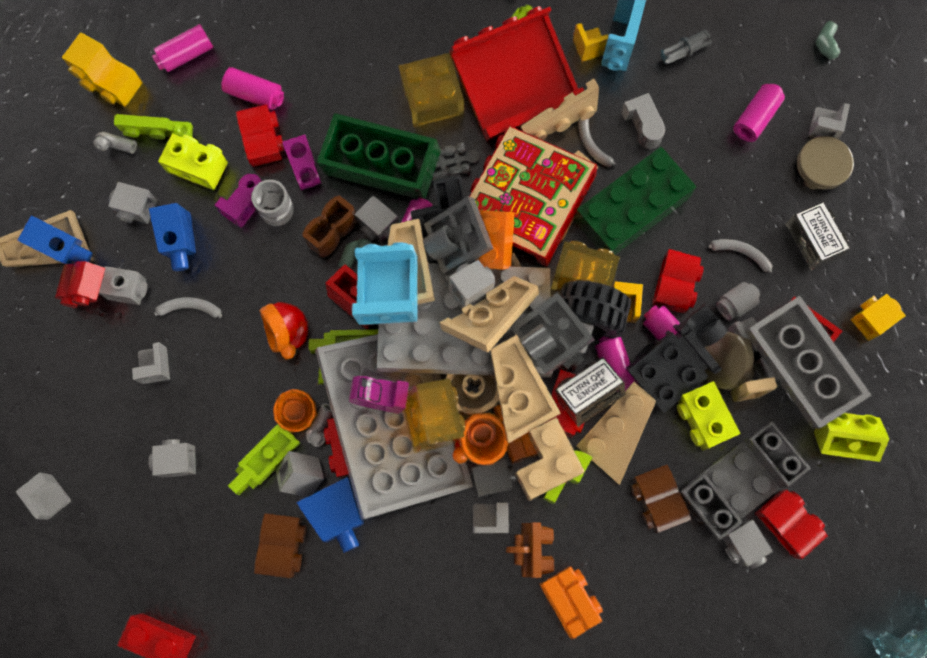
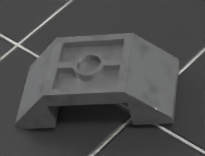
(744, 479)

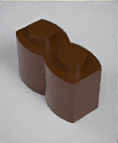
(335, 222)
(660, 499)
(279, 545)

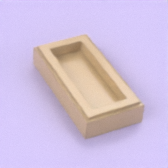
(753, 389)

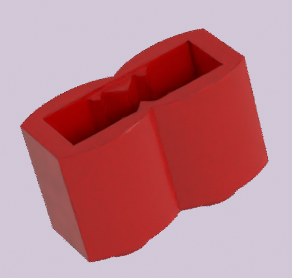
(259, 135)
(677, 281)
(79, 284)
(792, 524)

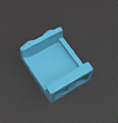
(620, 48)
(386, 284)

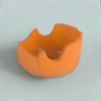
(294, 410)

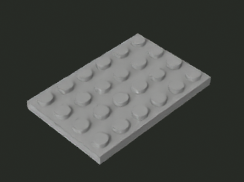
(428, 349)
(378, 442)

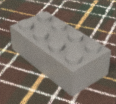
(807, 363)

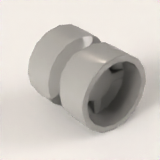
(272, 202)

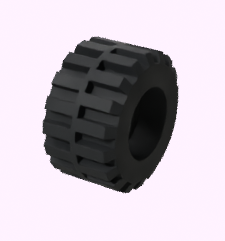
(598, 306)

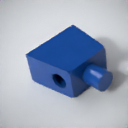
(173, 234)
(47, 239)
(334, 514)

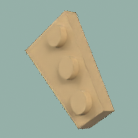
(571, 110)
(411, 233)
(18, 254)
(492, 317)
(520, 389)
(618, 432)

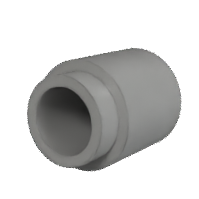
(738, 301)

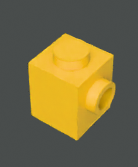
(877, 316)

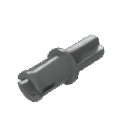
(685, 47)

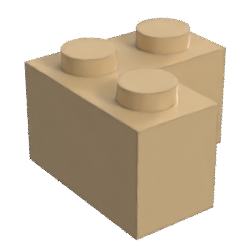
(556, 463)

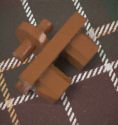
(528, 550)

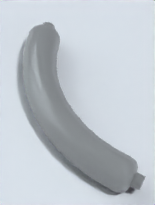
(590, 146)
(744, 248)
(188, 302)

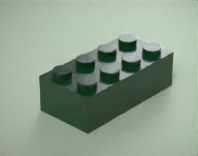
(379, 156)
(634, 202)

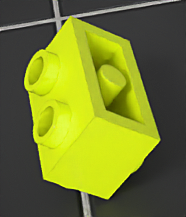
(193, 161)
(707, 416)
(853, 437)

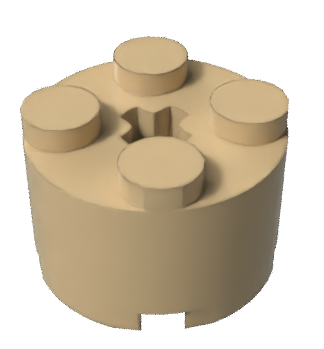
(470, 402)

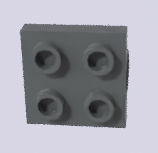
(457, 236)
(552, 333)

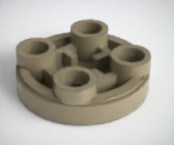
(825, 163)
(735, 358)

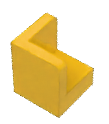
(589, 43)
(634, 292)

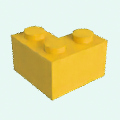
(100, 72)

